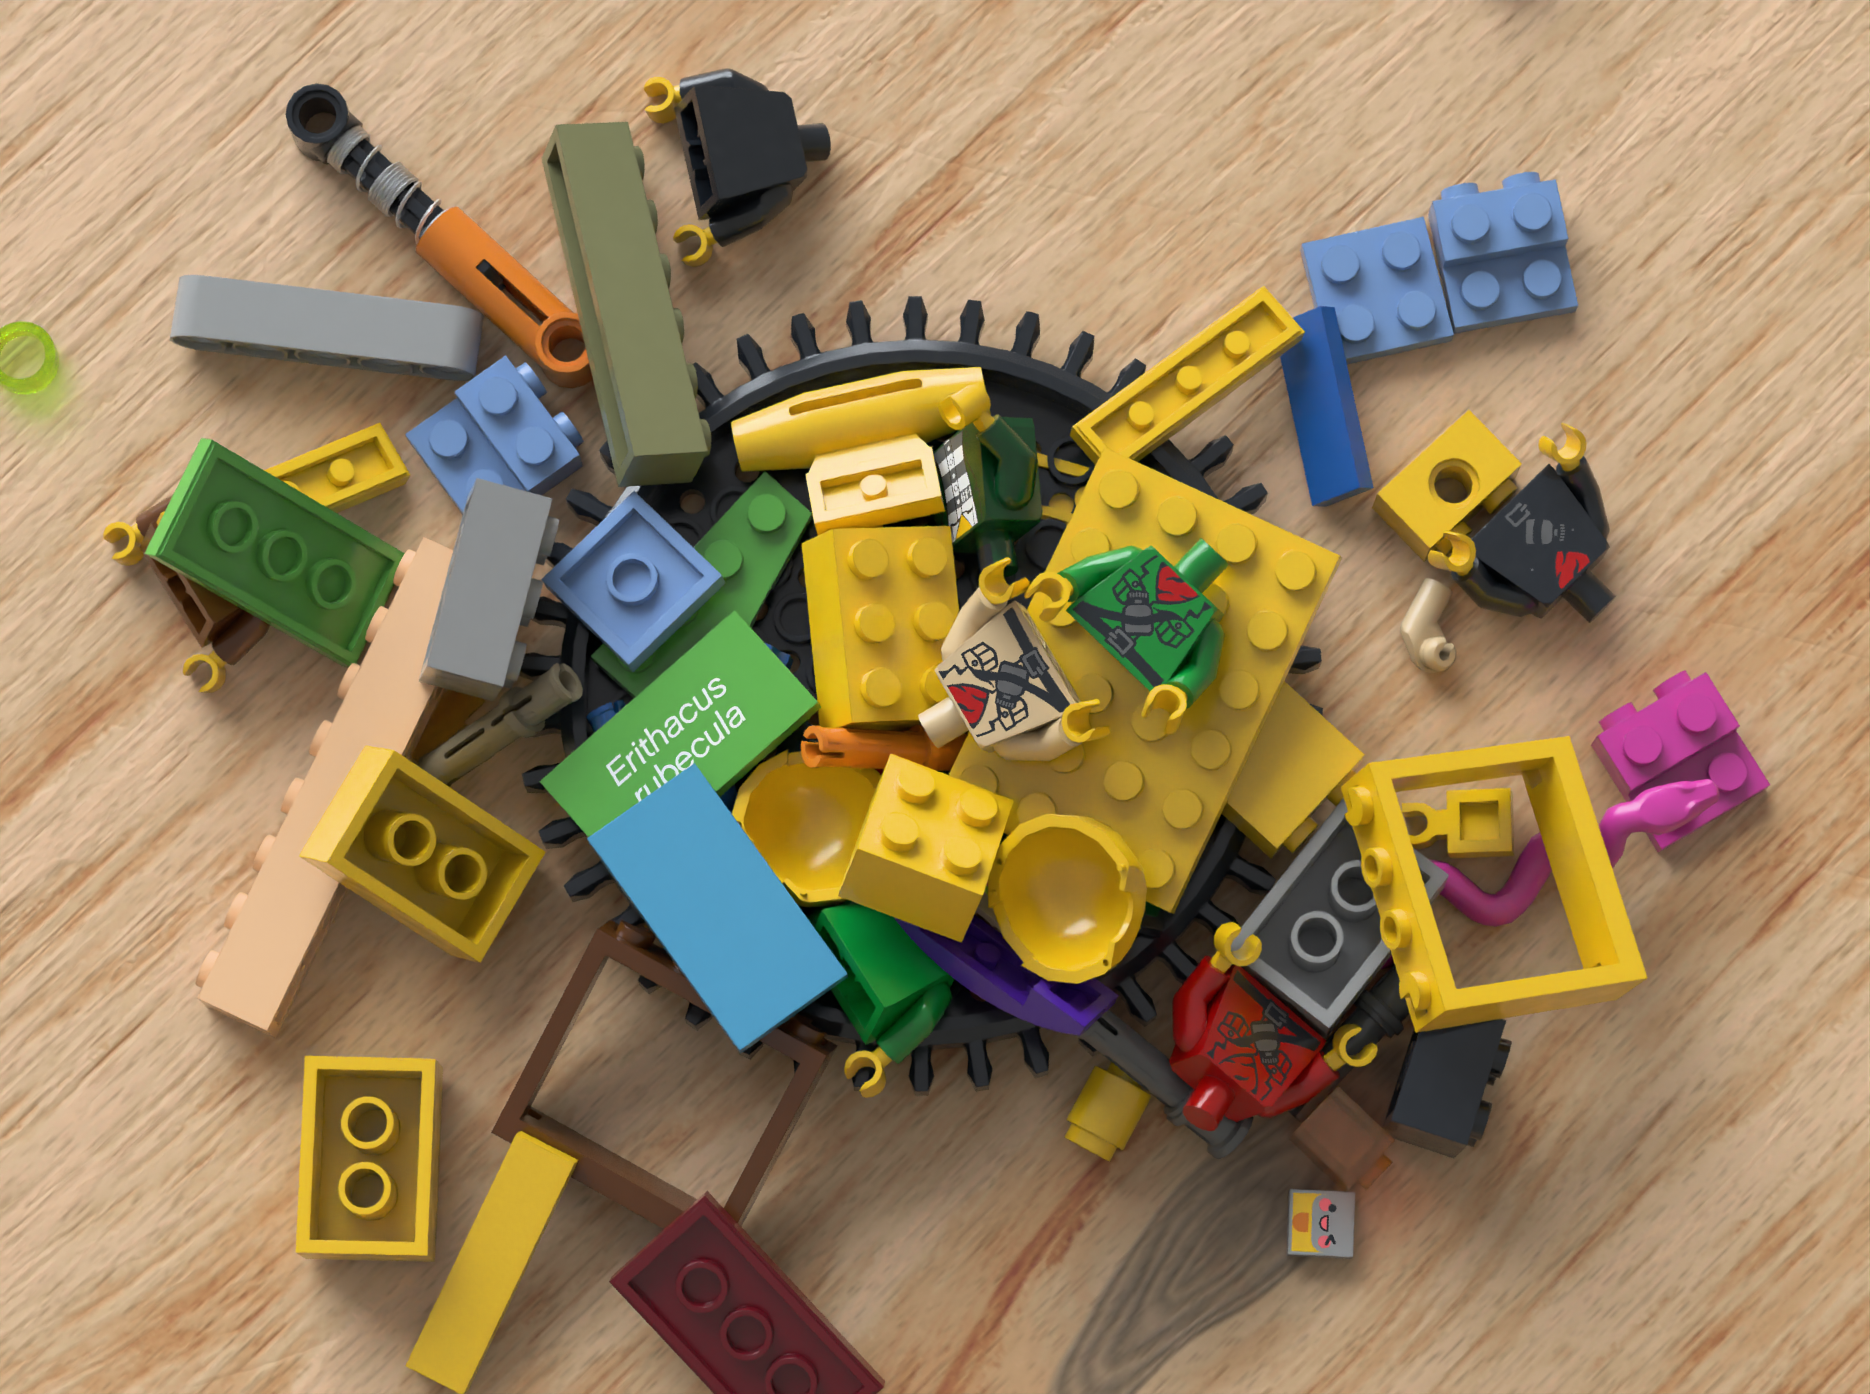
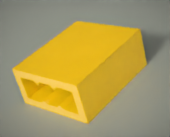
(1290, 775)

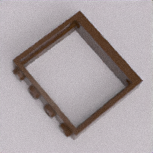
(611, 1173)

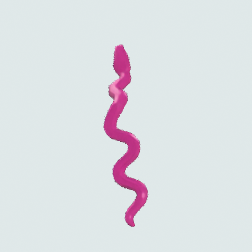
(1652, 812)

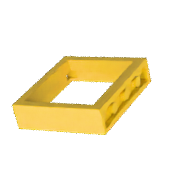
(1576, 859)

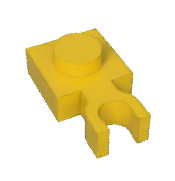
(1473, 824)

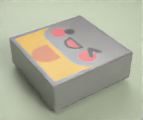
(1320, 1223)

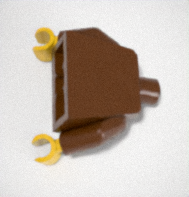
(206, 614)

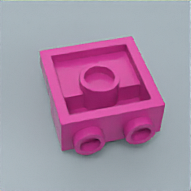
(1679, 739)

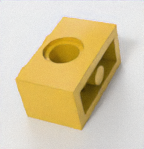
(1464, 453)

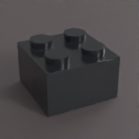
(1443, 1085)

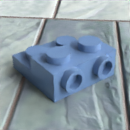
(1502, 253)
(498, 435)

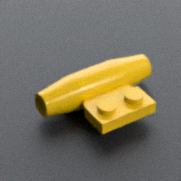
(860, 445)

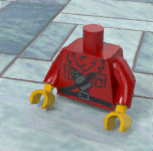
(1246, 1046)

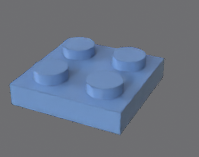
(1380, 288)
(633, 581)

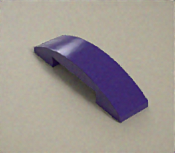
(995, 974)

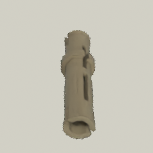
(518, 714)

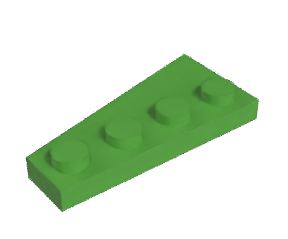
(750, 552)

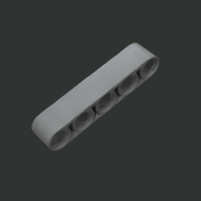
(327, 327)

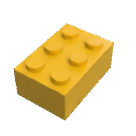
(879, 622)
(422, 853)
(369, 1158)

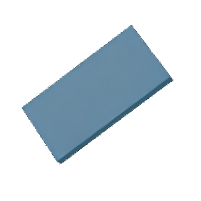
(717, 908)

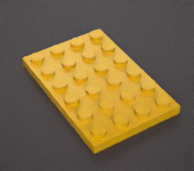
(1138, 780)

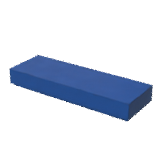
(1325, 411)

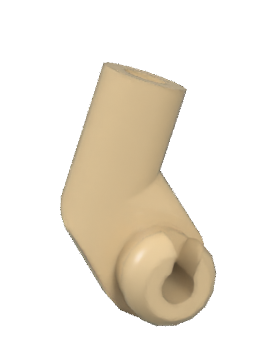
(1422, 631)

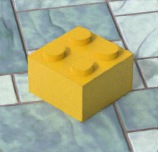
(926, 848)

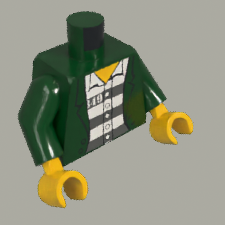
(987, 478)

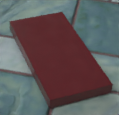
(737, 1312)

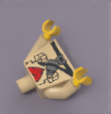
(1006, 681)

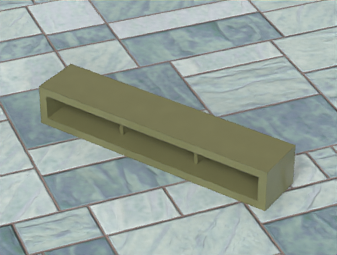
(625, 304)

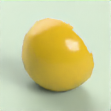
(805, 822)
(1067, 896)

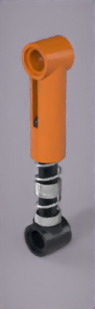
(447, 237)

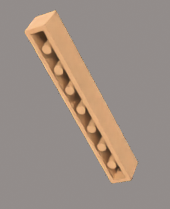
(291, 901)

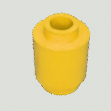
(1106, 1112)

